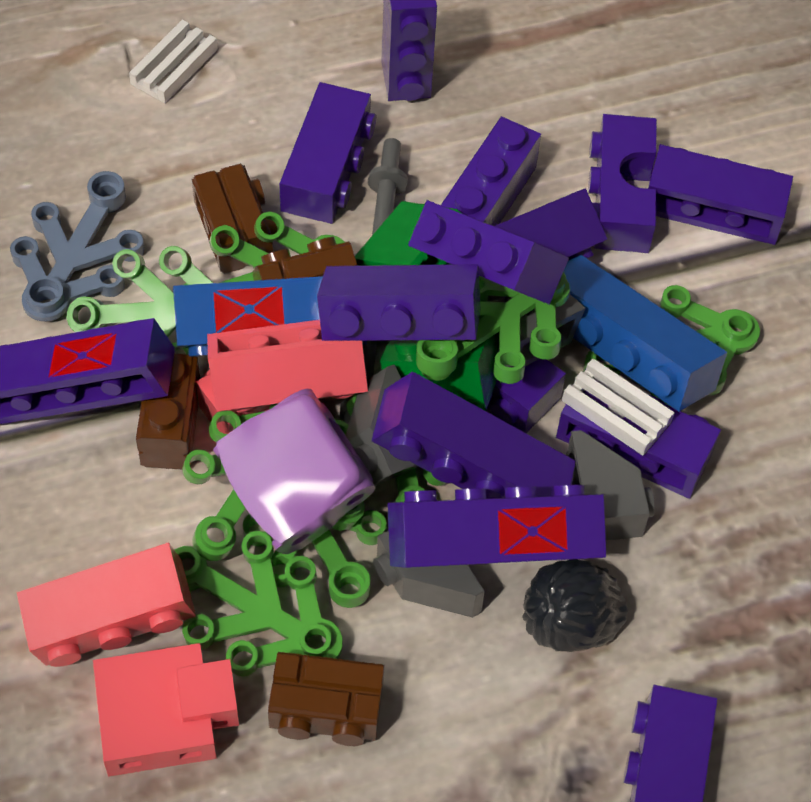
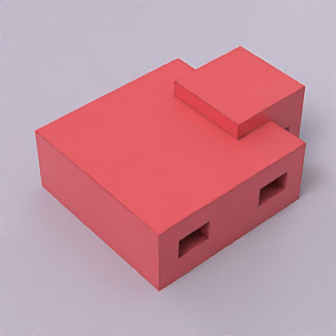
(162, 708)

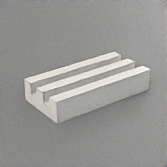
(166, 58)
(621, 399)

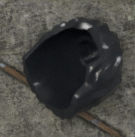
(573, 606)

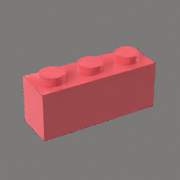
(279, 360)
(106, 606)

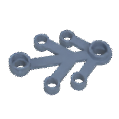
(75, 253)

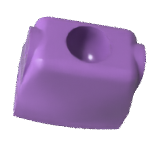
(294, 470)

